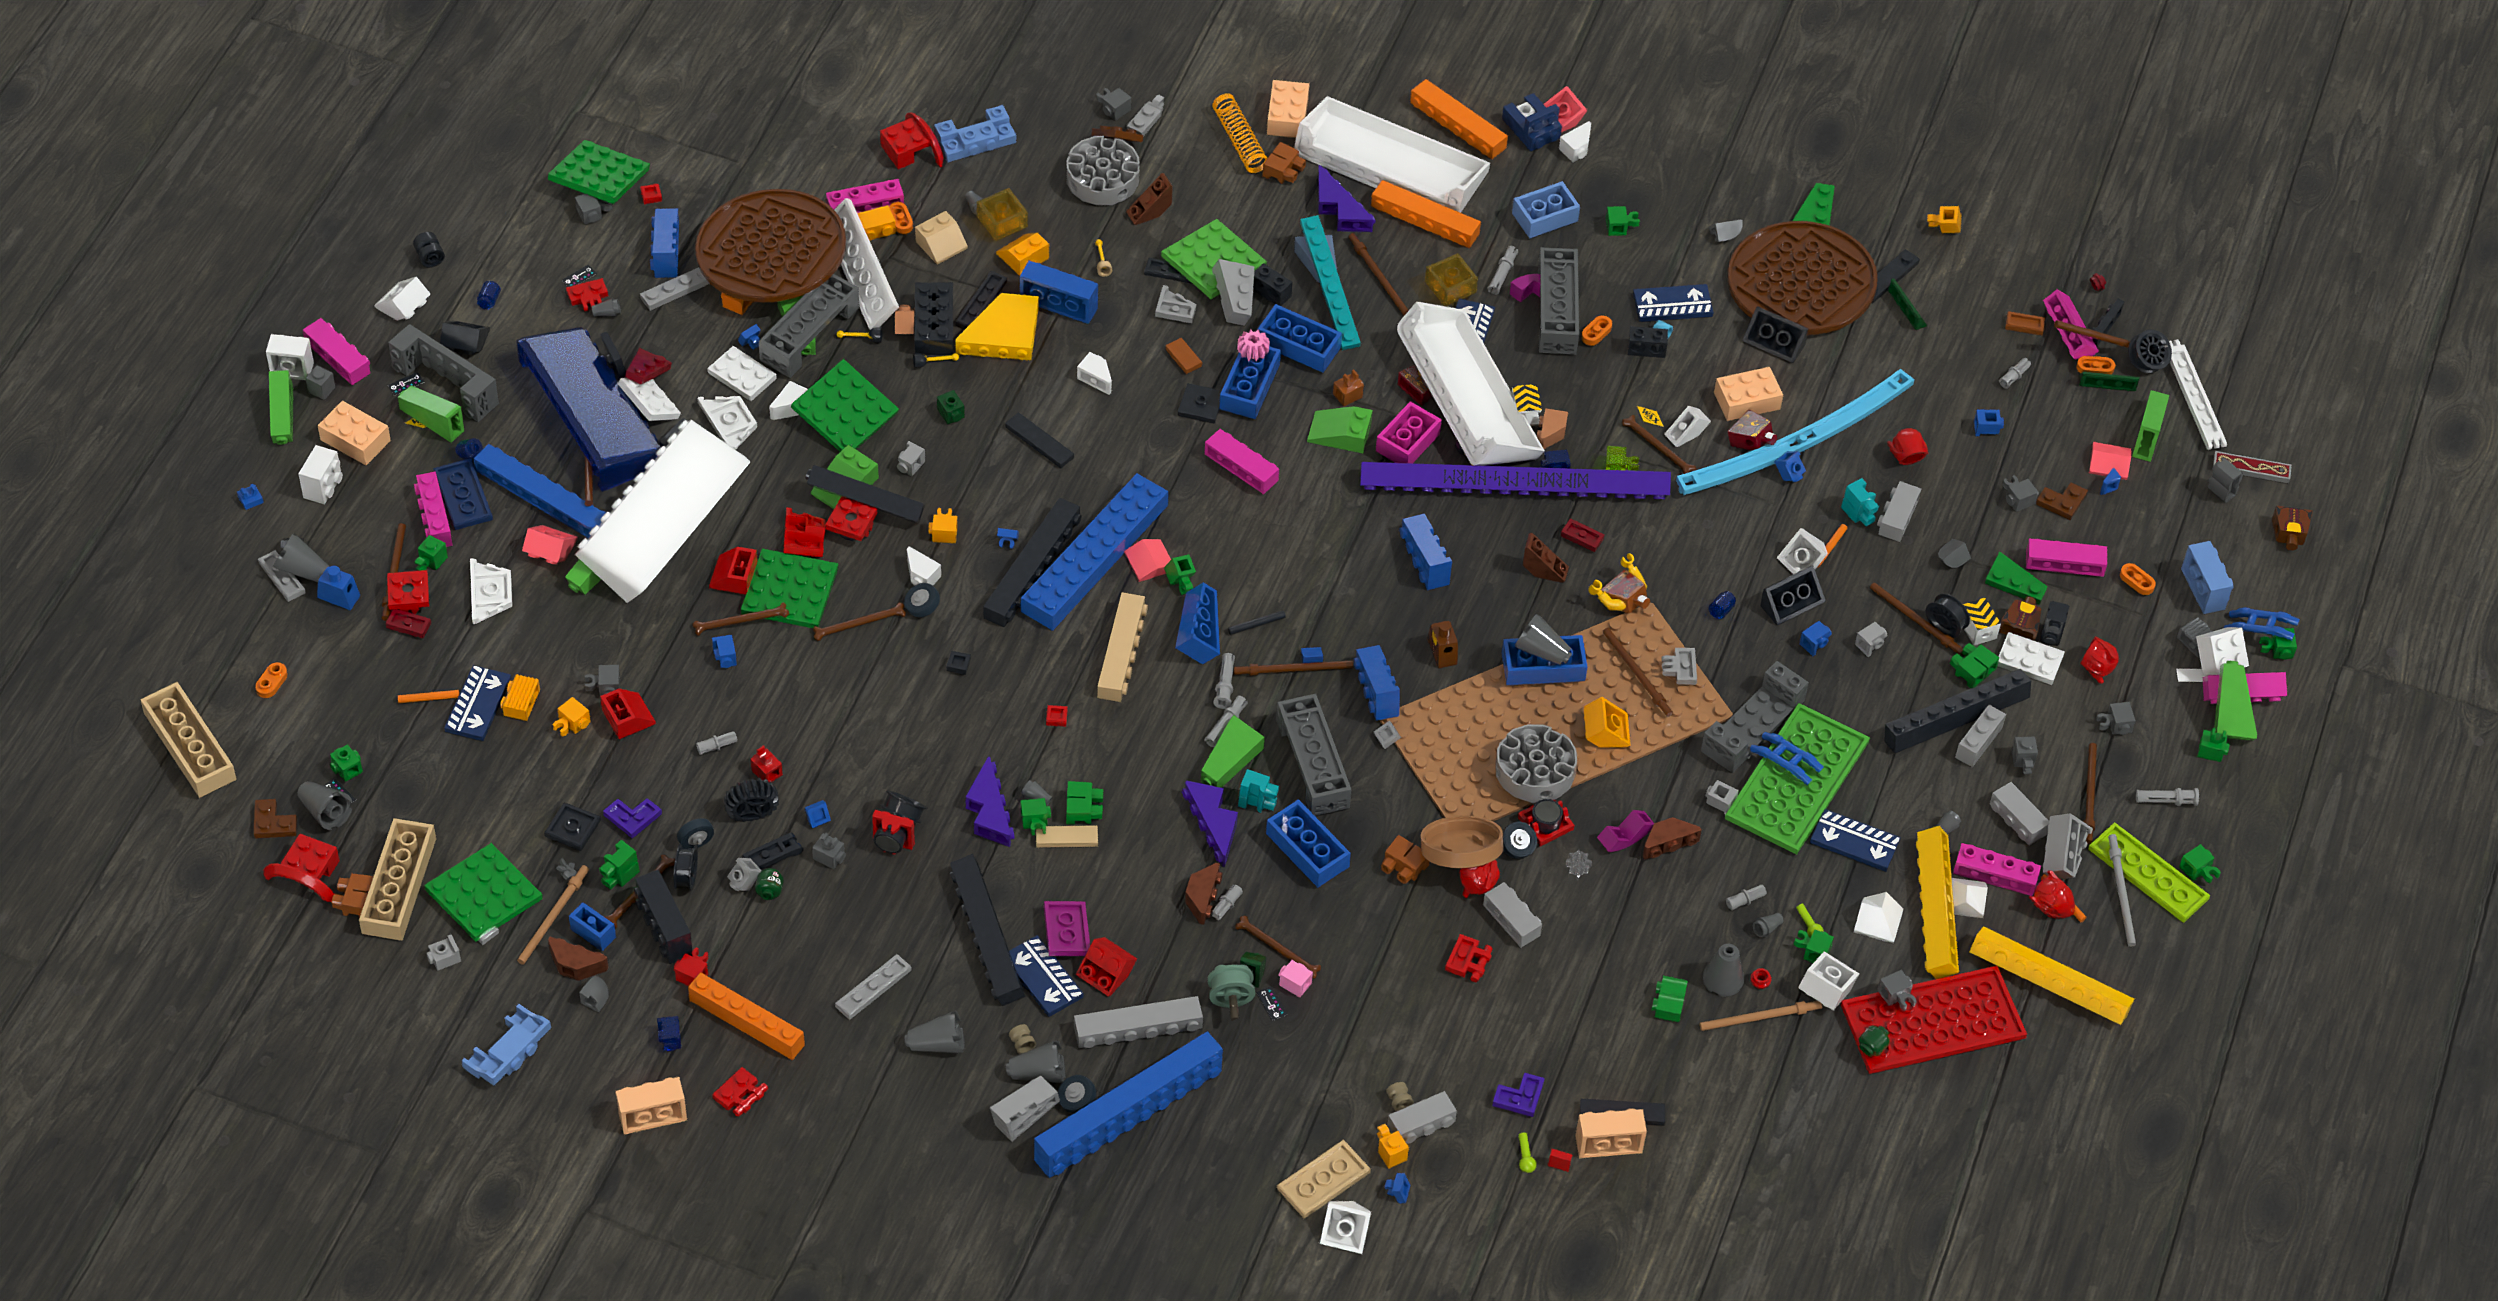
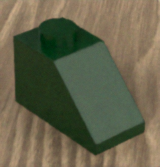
(1256, 964)

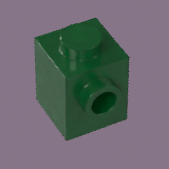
(950, 407)

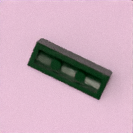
(1906, 305)
(2108, 381)

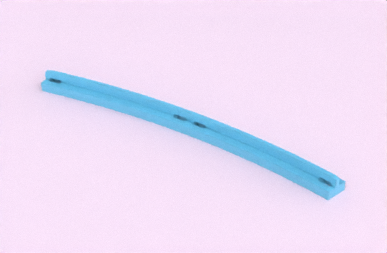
(1821, 430)

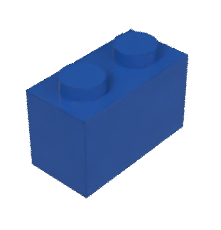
(592, 926)

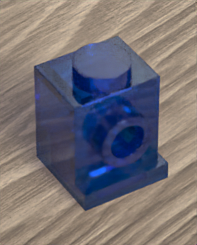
(1556, 459)
(669, 1032)

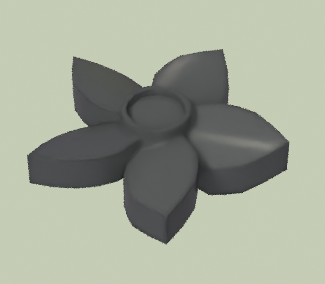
(567, 870)

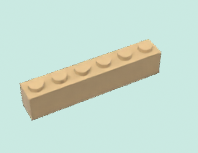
(1121, 647)

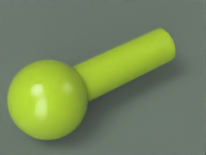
(1808, 920)
(1527, 1163)

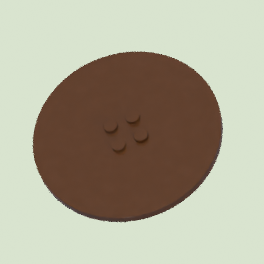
(770, 245)
(1804, 275)

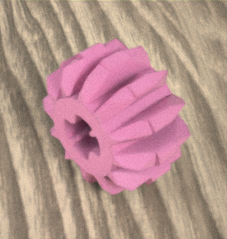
(1253, 345)

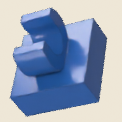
(750, 337)
(250, 497)
(1007, 535)
(817, 814)
(1399, 1187)

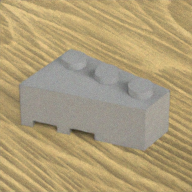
(1236, 290)
(2064, 845)
(1024, 1107)

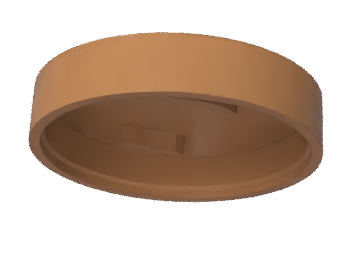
(1462, 841)

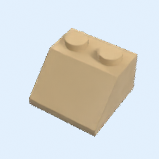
(940, 237)

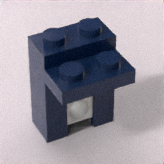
(1533, 122)

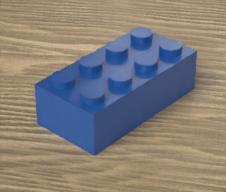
(1060, 291)
(1301, 338)
(1249, 384)
(1530, 669)
(1308, 843)

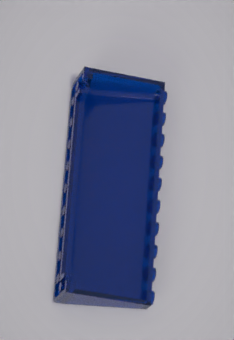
(590, 403)

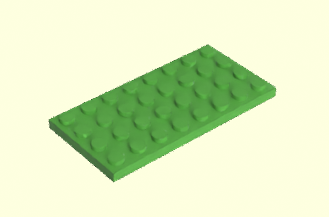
(1780, 804)

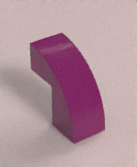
(1524, 286)
(1629, 831)

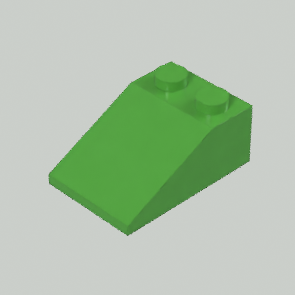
(1341, 428)
(850, 464)

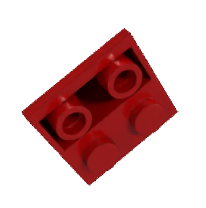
(734, 570)
(626, 712)
(1106, 966)

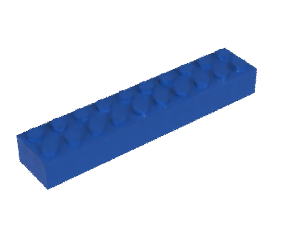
(1094, 552)
(1128, 1105)

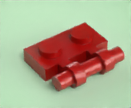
(1462, 956)
(736, 1088)

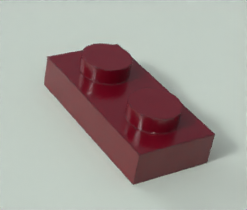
(1582, 535)
(408, 623)

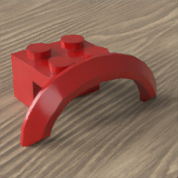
(908, 137)
(306, 864)

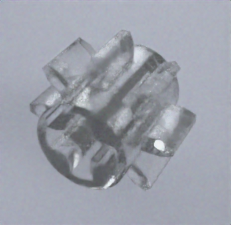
(1578, 863)

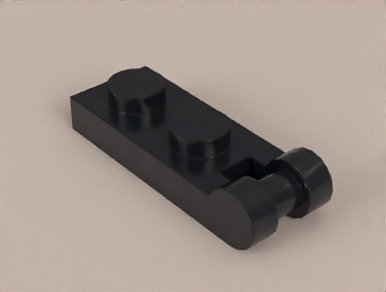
(774, 851)

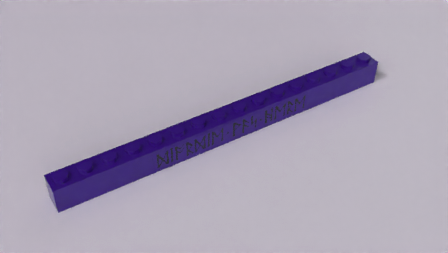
(1515, 479)

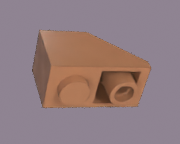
(905, 320)
(1553, 427)

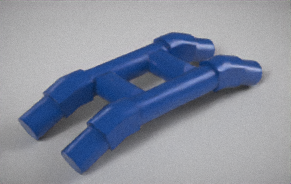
(2269, 628)
(1790, 765)

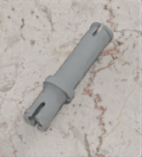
(1505, 264)
(1235, 709)

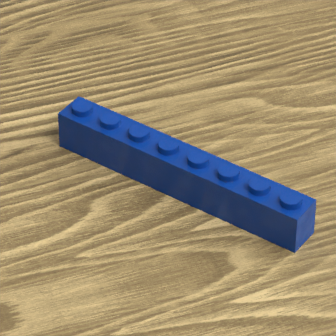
(537, 490)

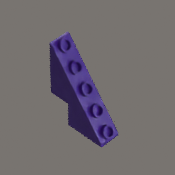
(1337, 201)
(987, 801)
(1215, 822)

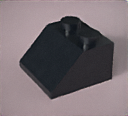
(463, 336)

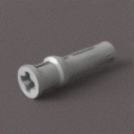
(1224, 687)
(2177, 796)

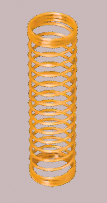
(1253, 156)

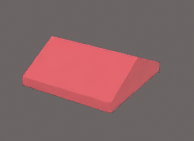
(1570, 107)
(2106, 457)
(1147, 558)

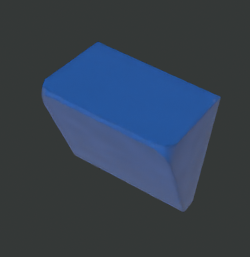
(2111, 482)
(1311, 655)

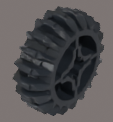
(751, 800)

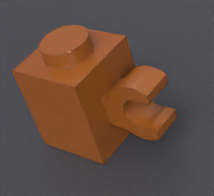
(1348, 388)

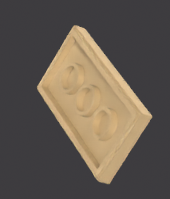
(1323, 1179)

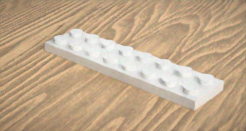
(864, 269)

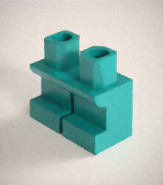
(1859, 503)
(1257, 791)

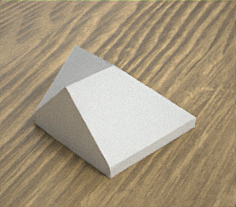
(1802, 552)
(1969, 897)
(1879, 917)
(1345, 1226)

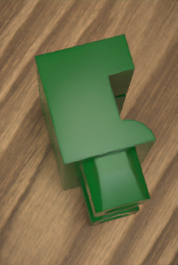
(1976, 665)
(1079, 802)
(620, 866)

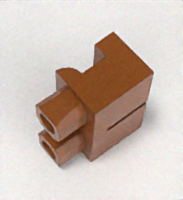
(1282, 164)
(1404, 859)
(356, 892)

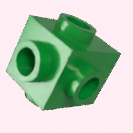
(346, 762)

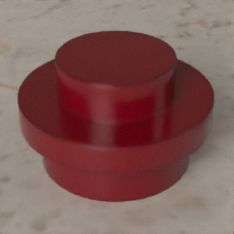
(2098, 282)

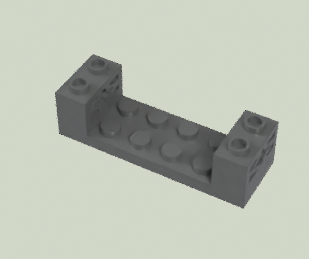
(1558, 300)
(804, 321)
(477, 388)
(1762, 713)
(1315, 753)

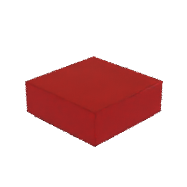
(651, 193)
(1056, 715)
(1560, 1160)

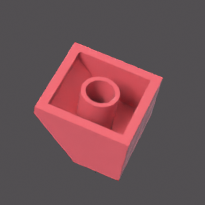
(548, 544)

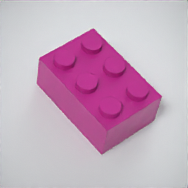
(1408, 434)

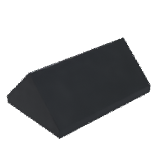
(1776, 334)
(1792, 595)

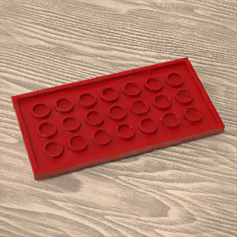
(1948, 1019)

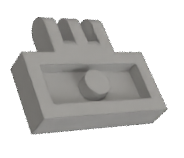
(1681, 665)

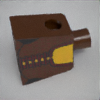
(2291, 525)
(2022, 619)
(1440, 637)

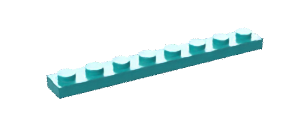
(1330, 281)

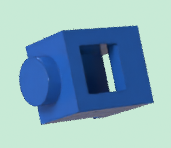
(1988, 422)
(1790, 466)
(1815, 637)
(724, 651)

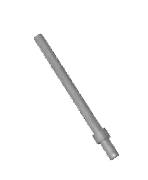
(2116, 855)

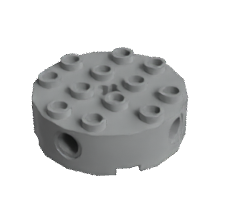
(1102, 170)
(1536, 763)

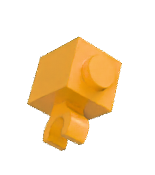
(1948, 219)
(943, 527)
(572, 716)
(1391, 1147)

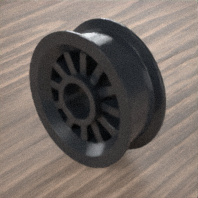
(2150, 351)
(1948, 615)
(903, 806)
(685, 867)

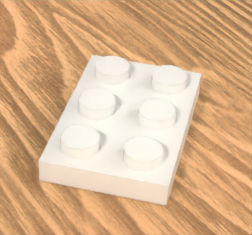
(742, 373)
(650, 400)
(2032, 657)

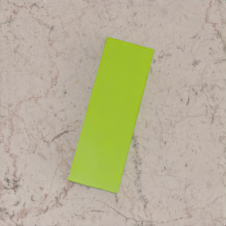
(2152, 874)

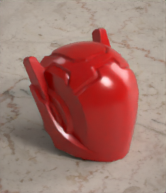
(1908, 446)
(2100, 659)
(1479, 878)
(2054, 897)

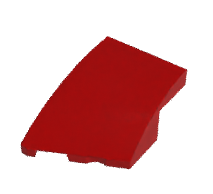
(803, 534)

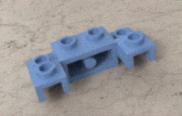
(975, 138)
(511, 1049)

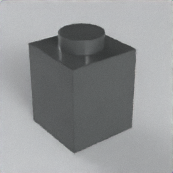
(320, 382)

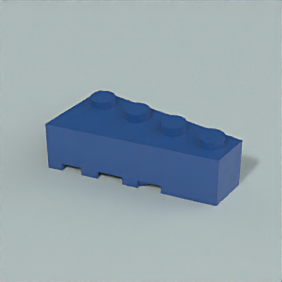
(665, 243)
(1426, 551)
(1199, 624)
(1378, 682)

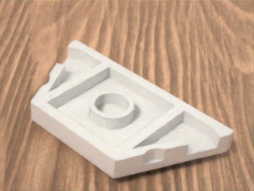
(729, 418)
(489, 590)

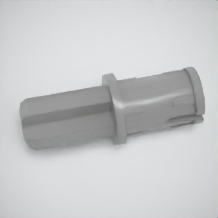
(2014, 373)
(716, 742)
(1745, 897)
(1227, 901)

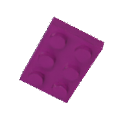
(1066, 928)

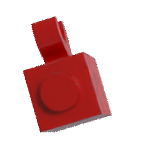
(766, 765)
(690, 967)

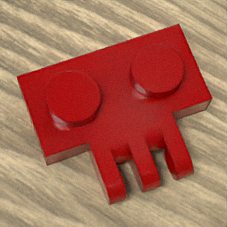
(587, 293)

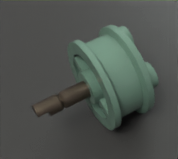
(1231, 987)

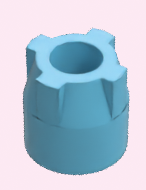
(1662, 325)

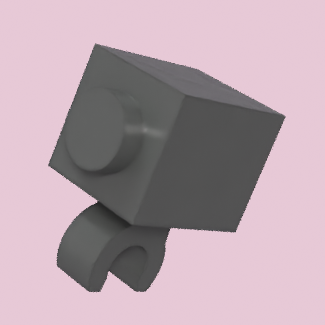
(1115, 103)
(590, 208)
(2020, 494)
(607, 680)
(2119, 718)
(2024, 753)
(829, 851)
(1896, 989)

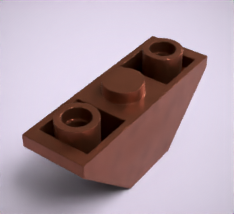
(1152, 202)
(1542, 561)
(1670, 836)
(1202, 891)
(575, 960)

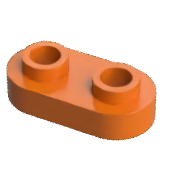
(902, 217)
(1593, 333)
(2095, 365)
(2139, 579)
(272, 678)

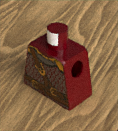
(1414, 385)
(1751, 432)

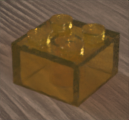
(1002, 214)
(1451, 279)

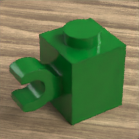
(1618, 220)
(431, 554)
(1180, 571)
(2281, 647)
(2213, 745)
(1035, 814)
(2198, 863)
(1814, 946)

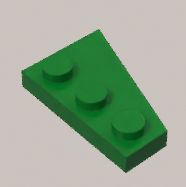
(1817, 205)
(2014, 579)

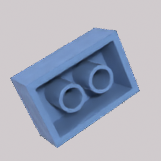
(1546, 209)
(2207, 577)

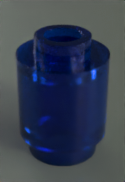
(488, 294)
(469, 448)
(1722, 605)

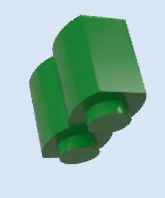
(1670, 999)

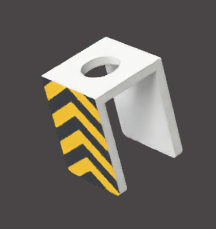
(1528, 402)
(1983, 622)

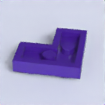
(633, 820)
(1522, 1100)

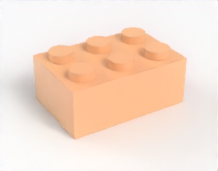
(1287, 107)
(1747, 391)
(354, 433)
(651, 1105)
(1610, 1133)

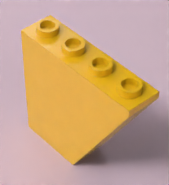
(1002, 329)

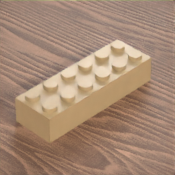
(188, 739)
(397, 879)

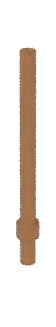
(573, 884)
(1799, 1008)

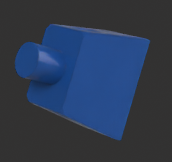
(338, 588)

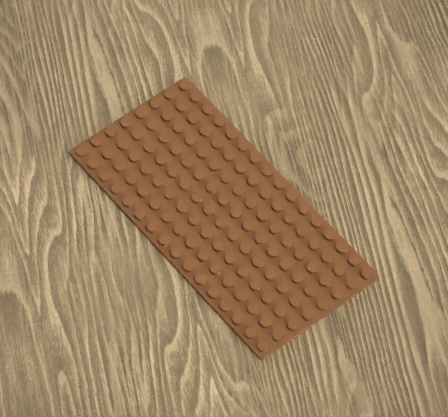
(1456, 731)

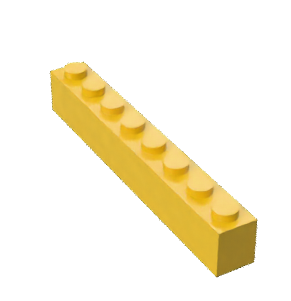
(1937, 902)
(2052, 975)

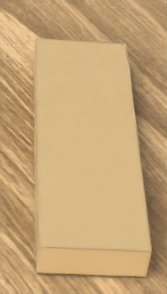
(1067, 836)

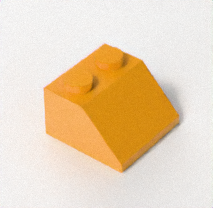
(1023, 249)
(1606, 724)

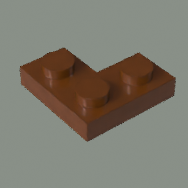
(1116, 132)
(2065, 504)
(268, 824)

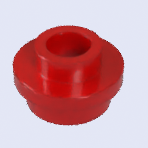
(1760, 974)

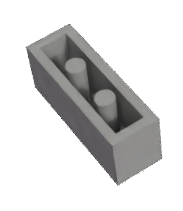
(1898, 511)
(1980, 735)
(2019, 813)
(1512, 914)
(1423, 1117)

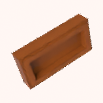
(2025, 323)
(1183, 355)

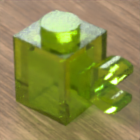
(1617, 460)

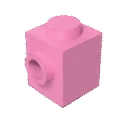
(1295, 978)

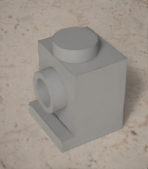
(911, 459)
(1870, 638)
(1721, 796)
(743, 874)
(444, 953)

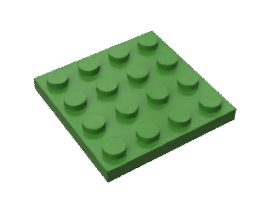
(1200, 251)

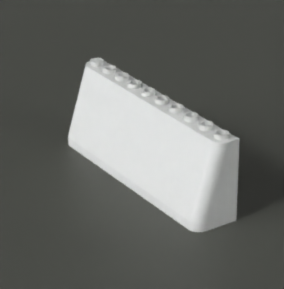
(1380, 150)
(1467, 385)
(661, 509)

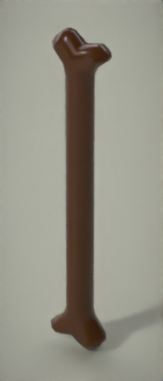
(1630, 422)
(702, 626)
(821, 632)
(665, 863)
(1246, 925)

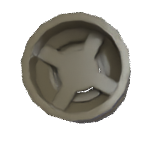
(1022, 1038)
(1399, 1096)

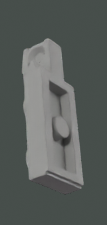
(1147, 116)

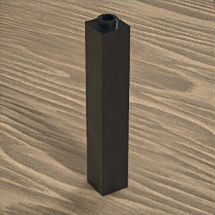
(865, 493)

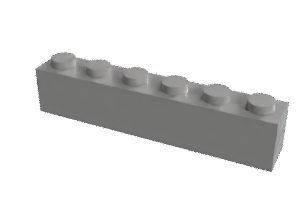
(1138, 1022)

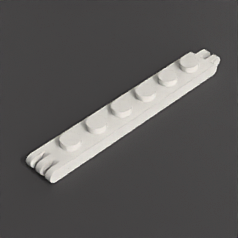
(2196, 397)

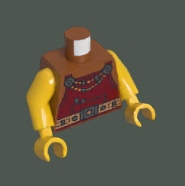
(1624, 591)

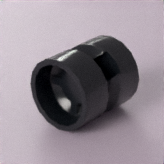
(428, 249)

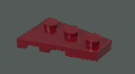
(647, 366)

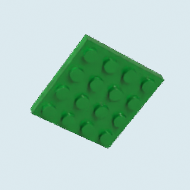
(599, 171)
(844, 407)
(791, 579)
(483, 892)

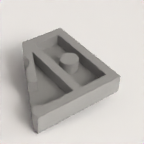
(1174, 306)

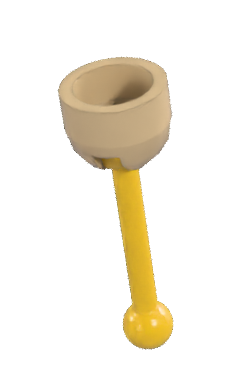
(1107, 268)

